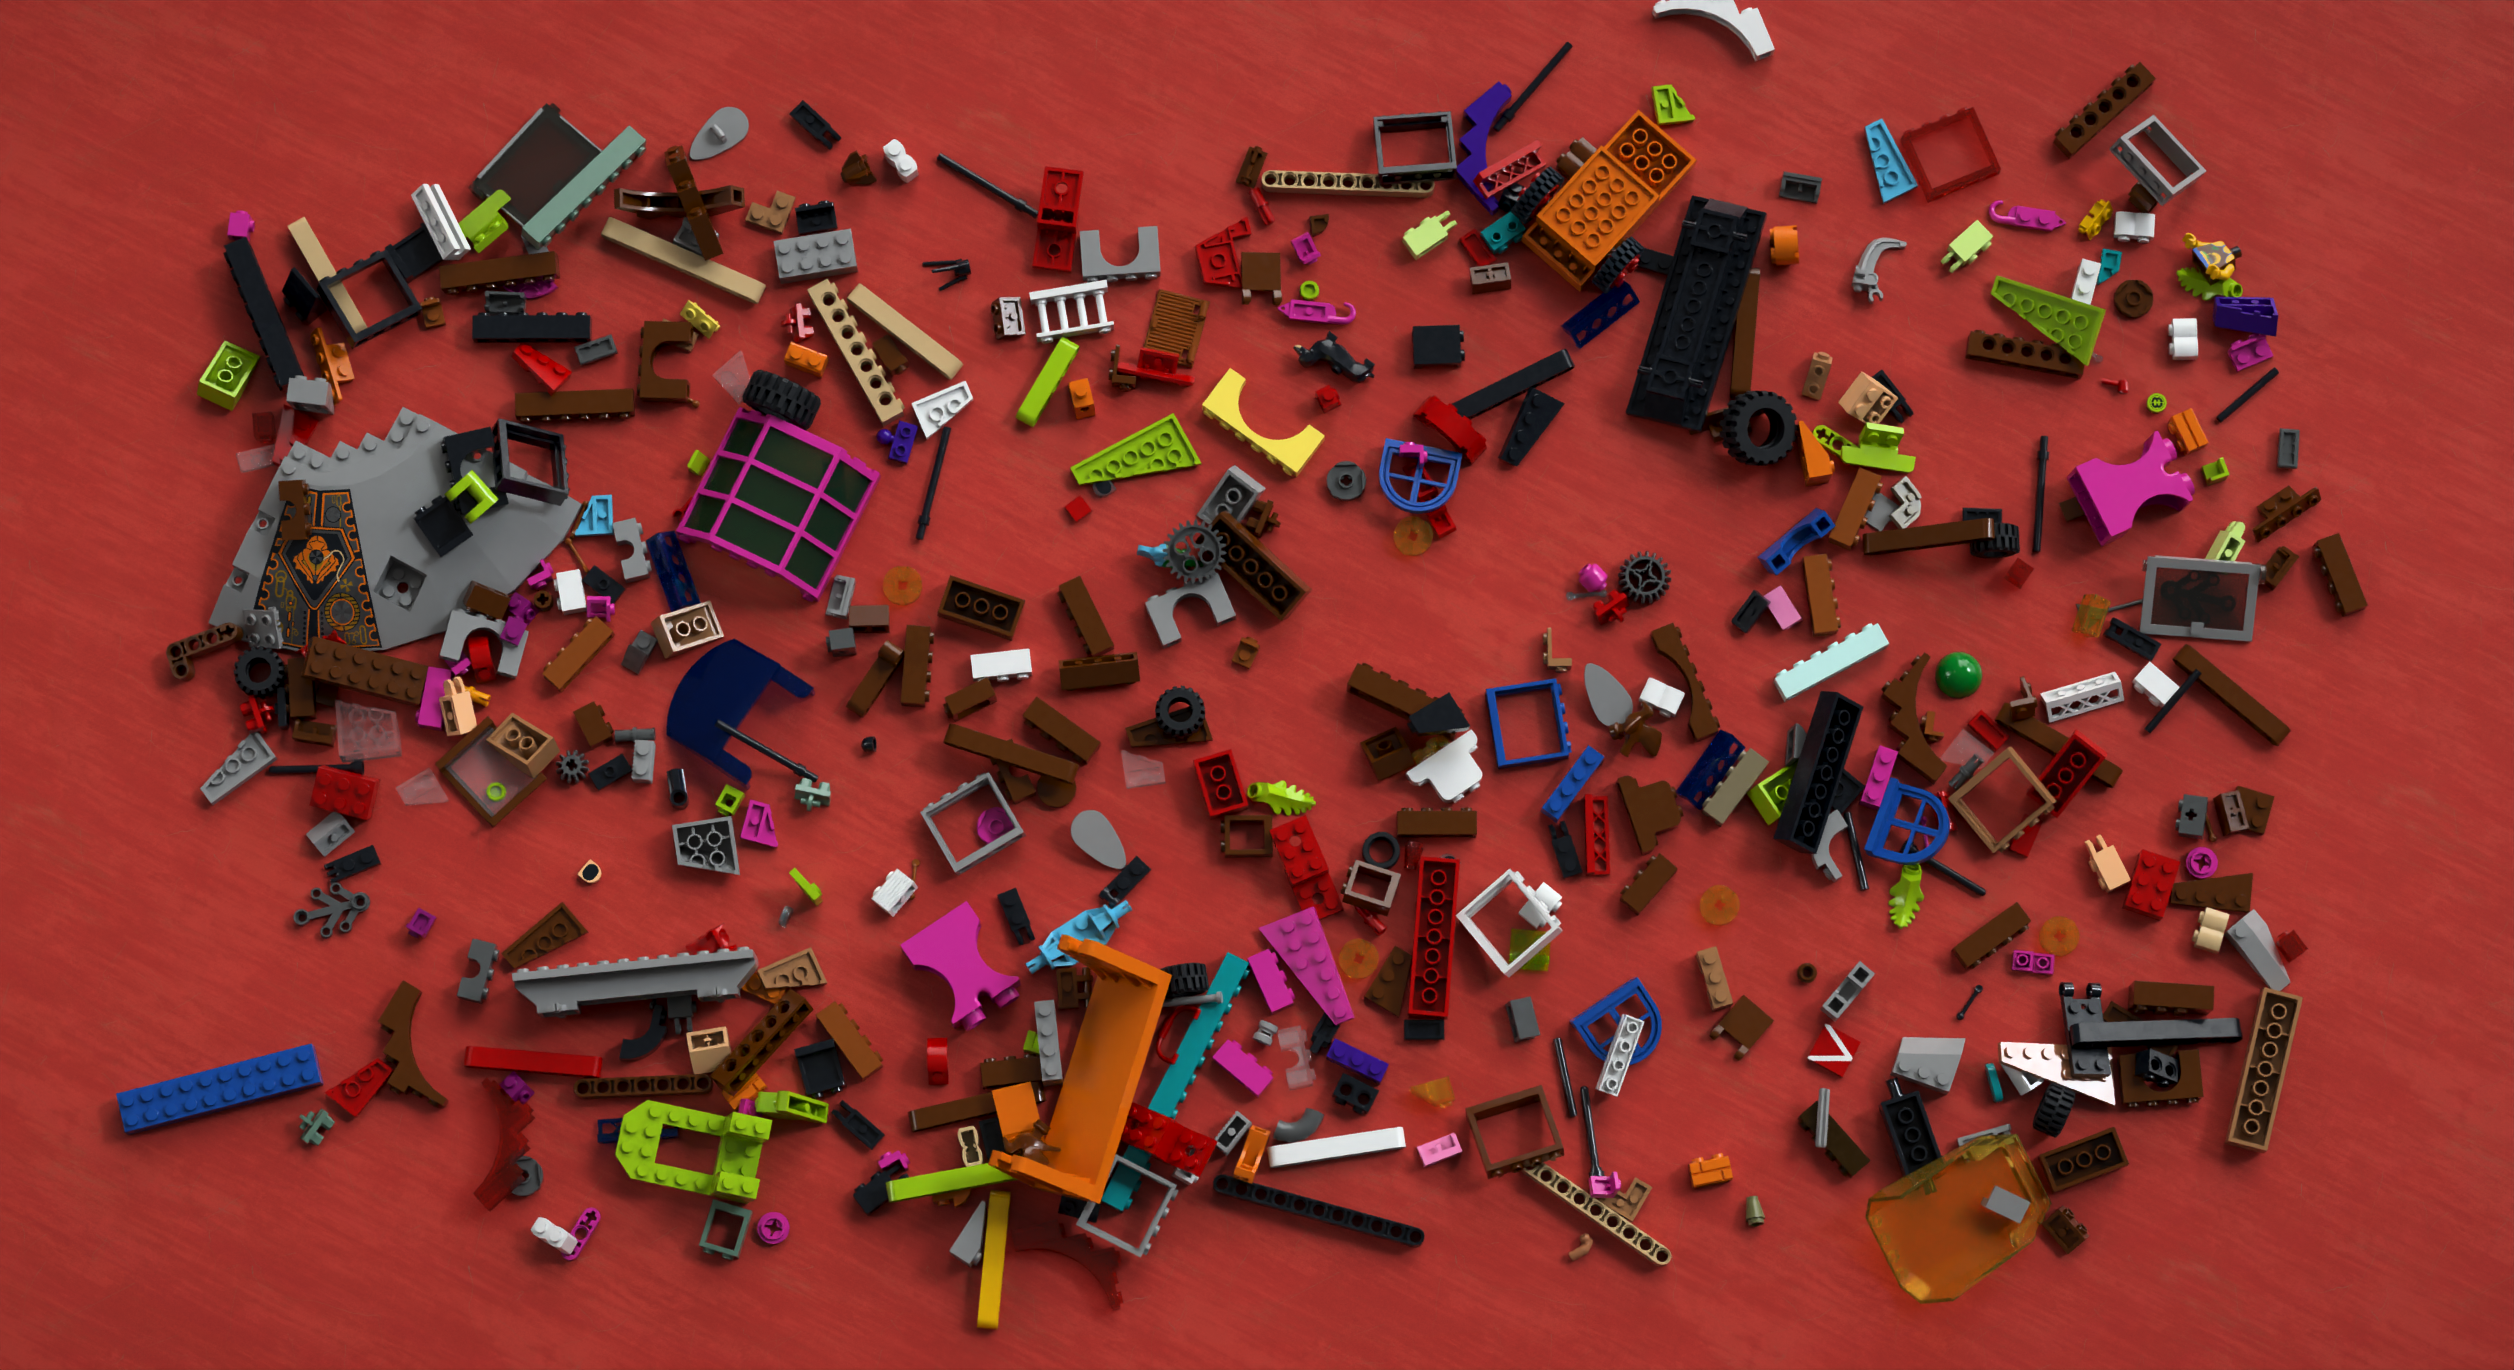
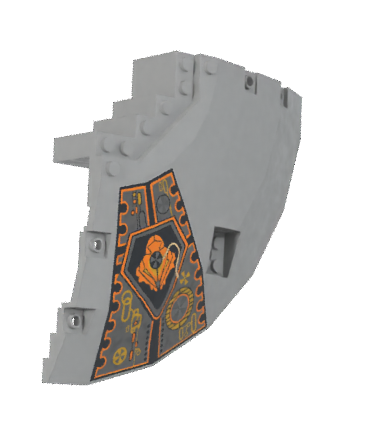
(371, 544)

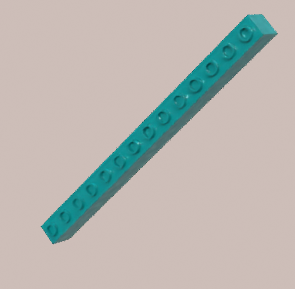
(1179, 1075)

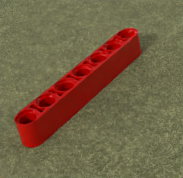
(533, 1062)

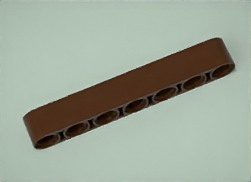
(1745, 337)
(1928, 536)
(2232, 695)
(2052, 741)
(1011, 754)
(633, 1082)
(961, 1110)

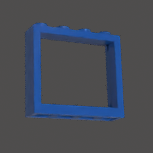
(1559, 710)

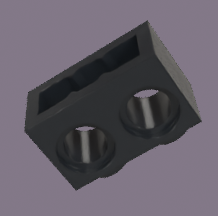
(2156, 1067)
(1358, 1088)

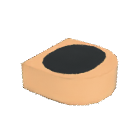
(590, 872)

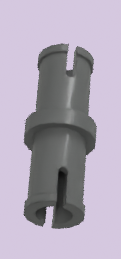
(635, 734)
(1966, 771)

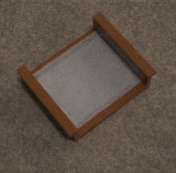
(476, 765)

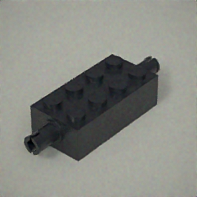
(1908, 1129)

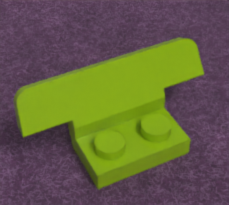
(485, 222)
(1879, 449)

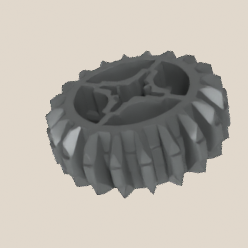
(1651, 561)

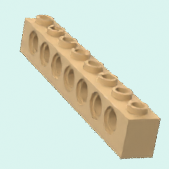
(885, 413)

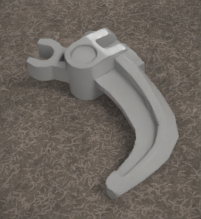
(1864, 274)

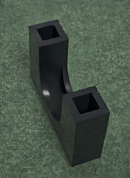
(456, 448)

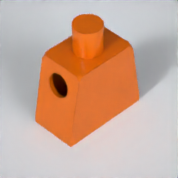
(1082, 398)

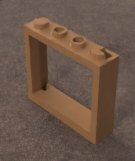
(1974, 822)

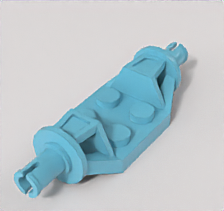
(1083, 926)

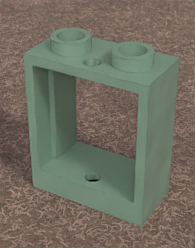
(733, 1210)

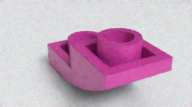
(2033, 962)

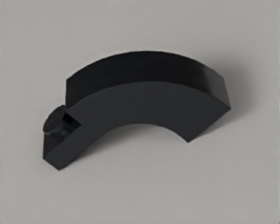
(647, 1044)

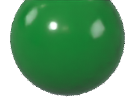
(1958, 675)

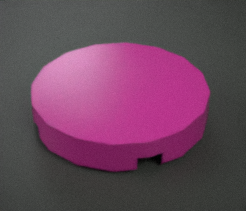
(993, 824)

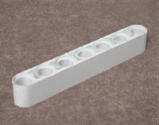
(1336, 1147)

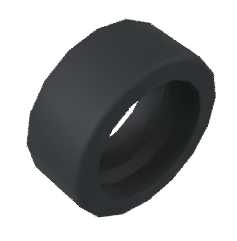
(1386, 837)

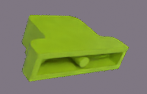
(791, 1106)

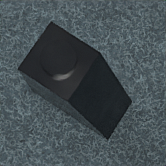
(1438, 718)

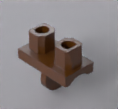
(1258, 525)

